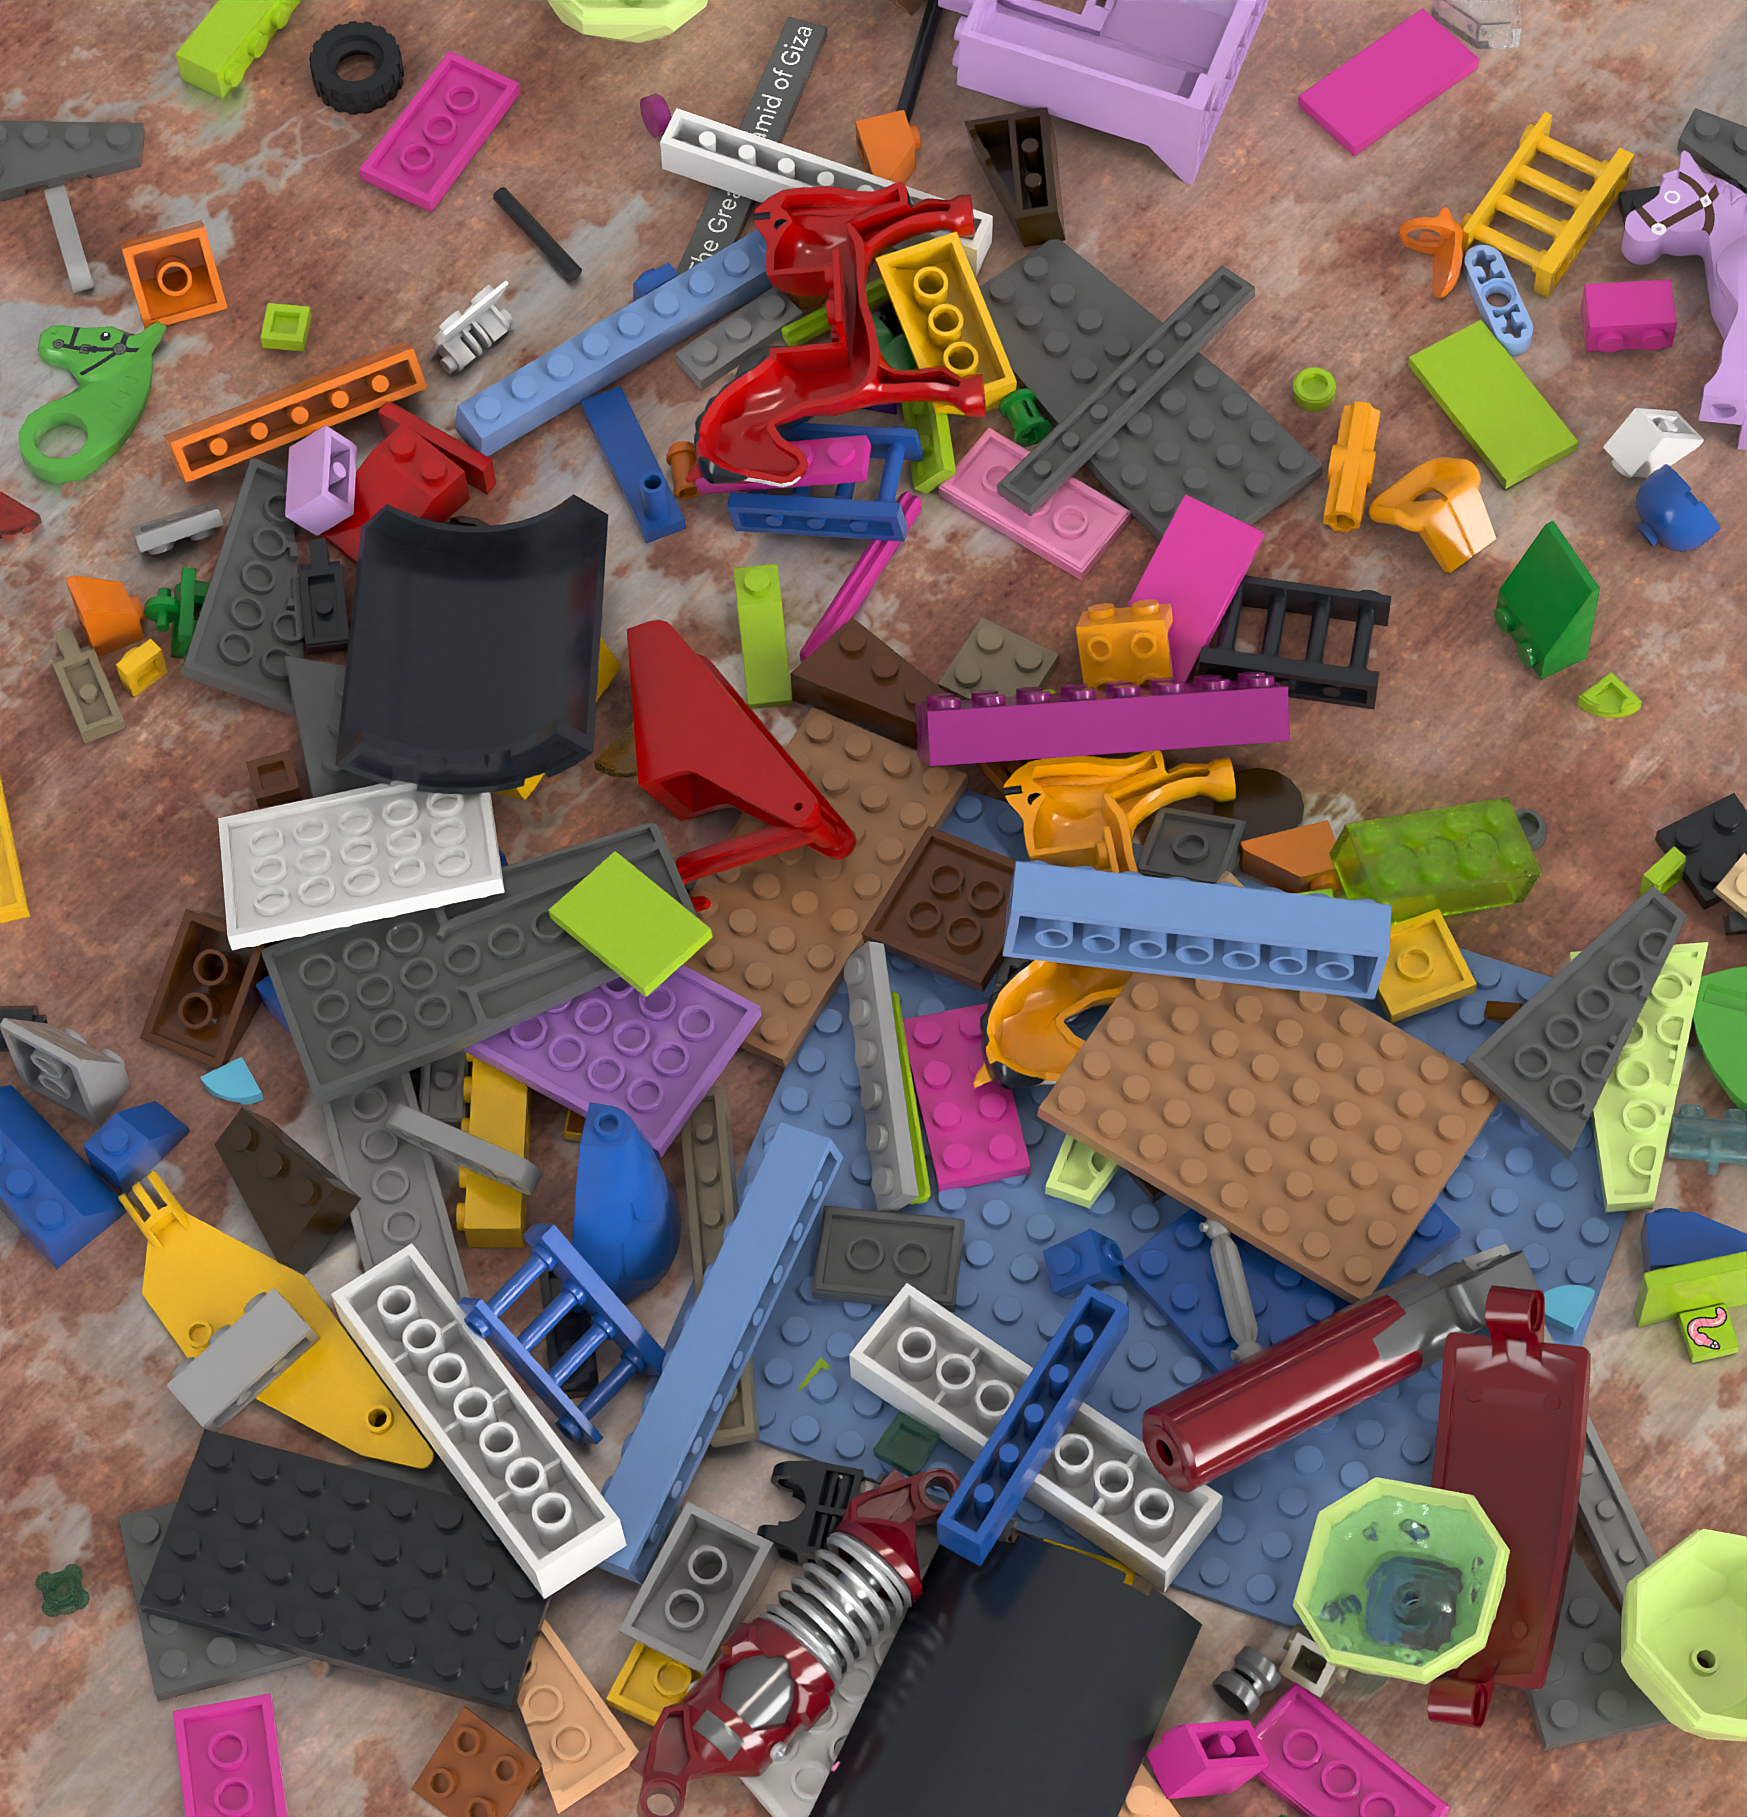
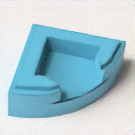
(233, 1083)
(1567, 1306)

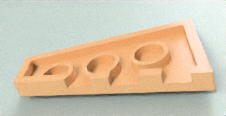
(570, 1724)

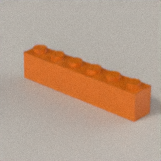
(295, 411)

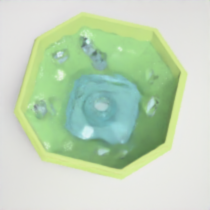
(1395, 1548)

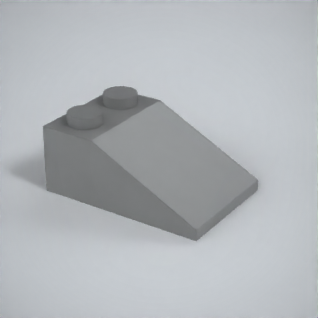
(66, 1068)
(700, 1588)

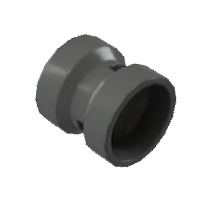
(1247, 1681)

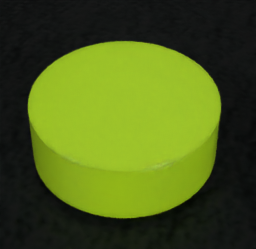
(1314, 389)

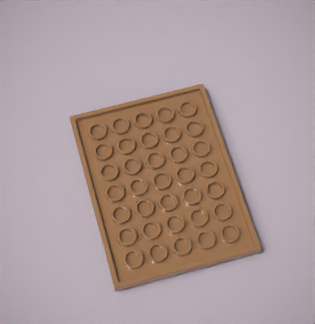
(1275, 1118)

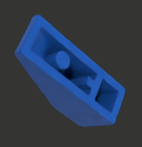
(1685, 1237)

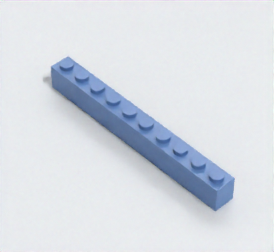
(614, 346)
(716, 1343)

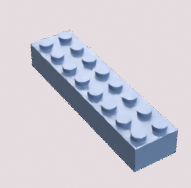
(1197, 929)

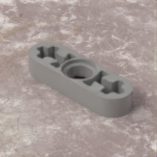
(68, 238)

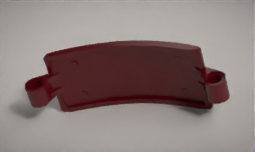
(1517, 1443)

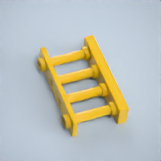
(1568, 236)

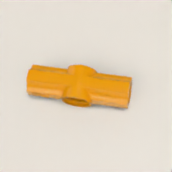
(1351, 467)

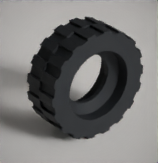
(356, 40)

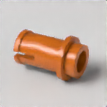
(681, 459)

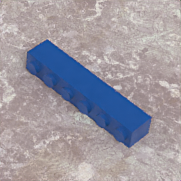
(1033, 1425)

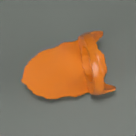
(1445, 248)

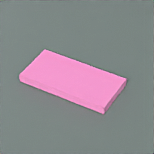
(1066, 530)

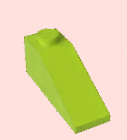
(763, 636)

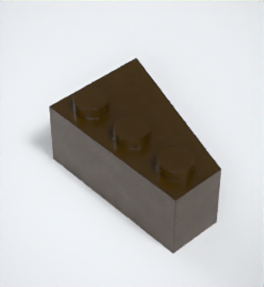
(1023, 170)
(285, 1189)

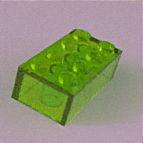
(1438, 859)

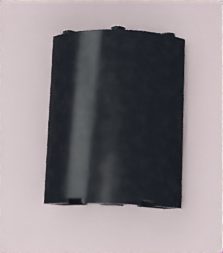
(474, 649)
(1013, 1691)

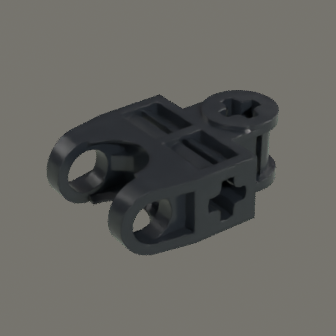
(825, 1503)

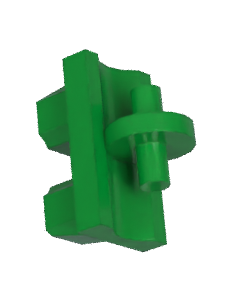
(178, 610)

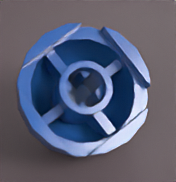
(1672, 512)

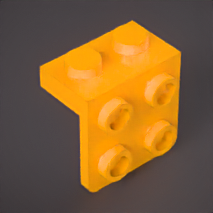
(1125, 643)

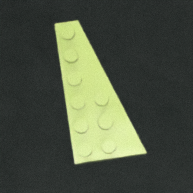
(1641, 1092)

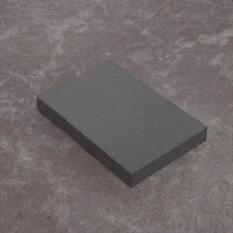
(875, 1253)

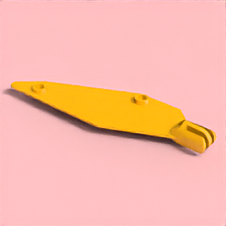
(205, 1280)

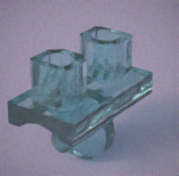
(1709, 1138)

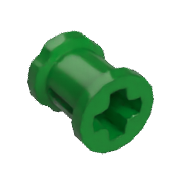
(1024, 417)

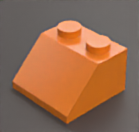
(173, 274)

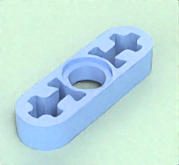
(1501, 283)

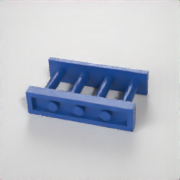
(840, 514)
(609, 1322)

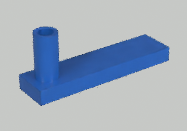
(633, 464)

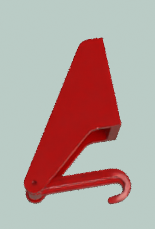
(711, 752)

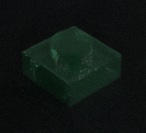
(906, 1445)

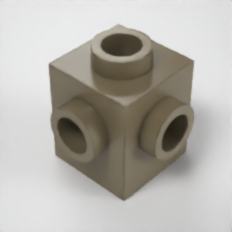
(1307, 1664)

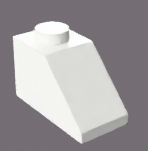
(1651, 440)

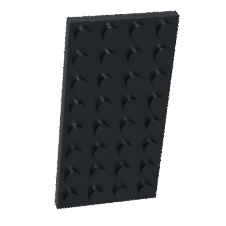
(347, 1572)

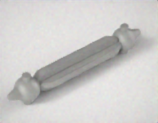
(1232, 1290)

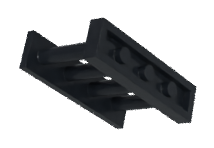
(1310, 677)

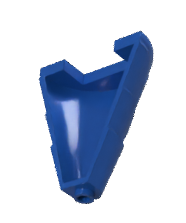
(623, 1205)

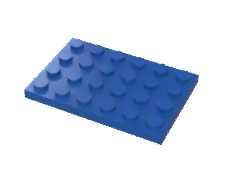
(1181, 1284)

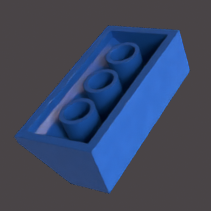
(48, 1185)

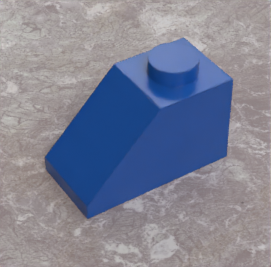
(133, 1144)

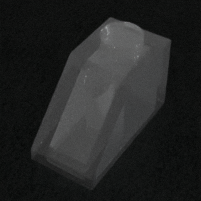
(1481, 22)

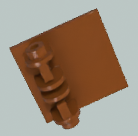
(477, 1771)

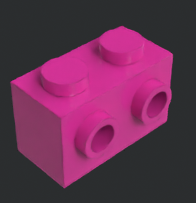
(1628, 315)
(1207, 1758)

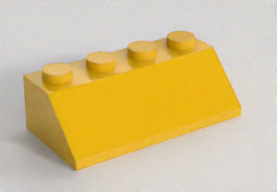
(946, 315)

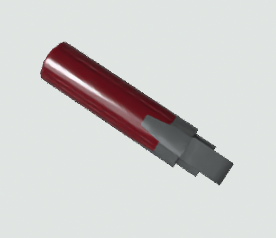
(1320, 1371)

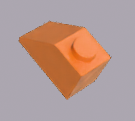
(888, 145)
(106, 613)
(1293, 859)

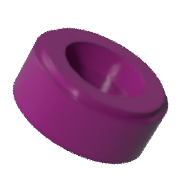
(655, 114)

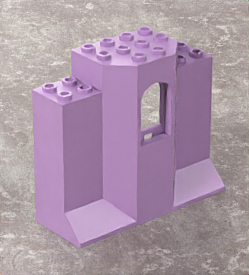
(1122, 68)

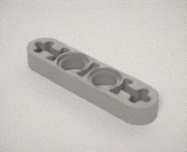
(464, 1149)

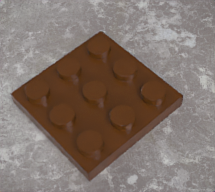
(947, 909)

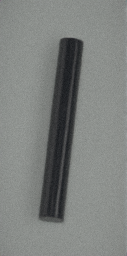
(537, 233)

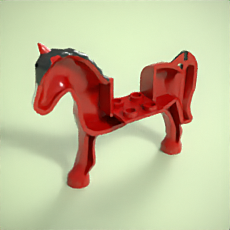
(822, 249)

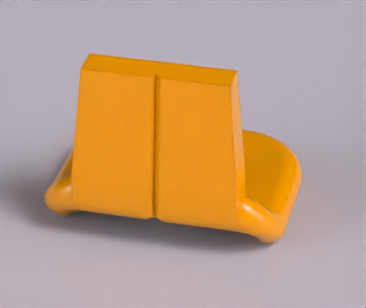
(1450, 526)

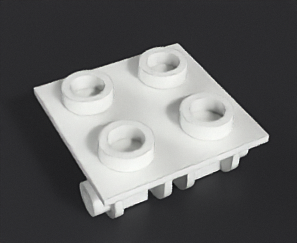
(463, 334)

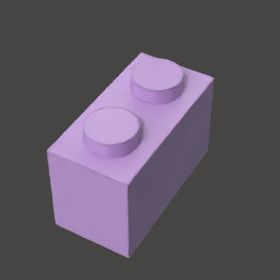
(321, 480)

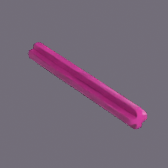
(859, 581)

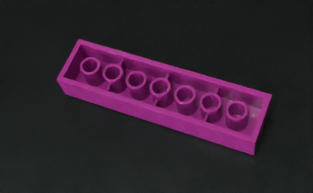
(1101, 721)

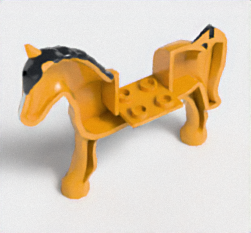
(1079, 818)

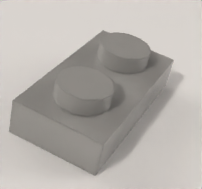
(160, 534)

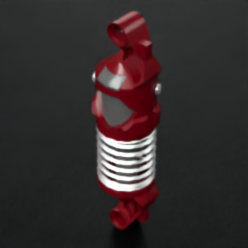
(788, 1661)

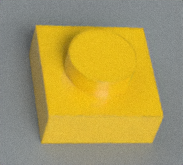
(141, 667)

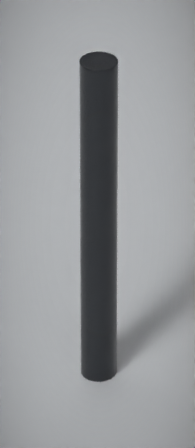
(919, 58)

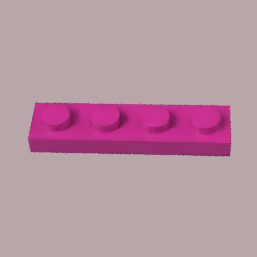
(828, 463)

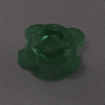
(63, 1604)

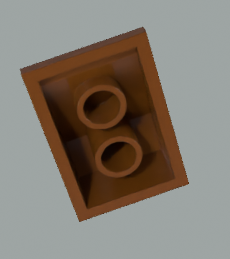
(205, 992)

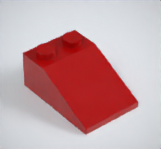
(406, 475)

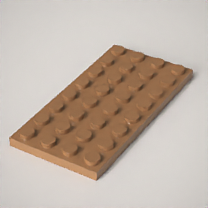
(798, 915)

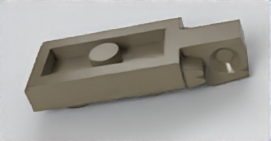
(86, 688)

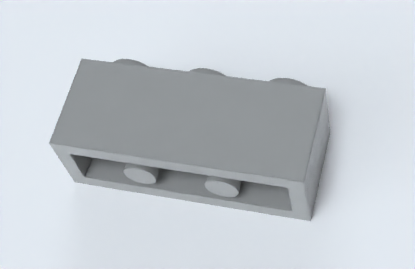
(242, 1360)

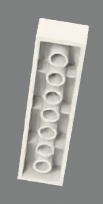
(479, 1421)
(1094, 1477)

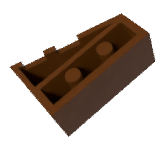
(863, 681)

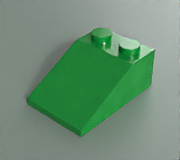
(1549, 604)

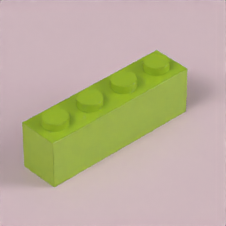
(230, 41)

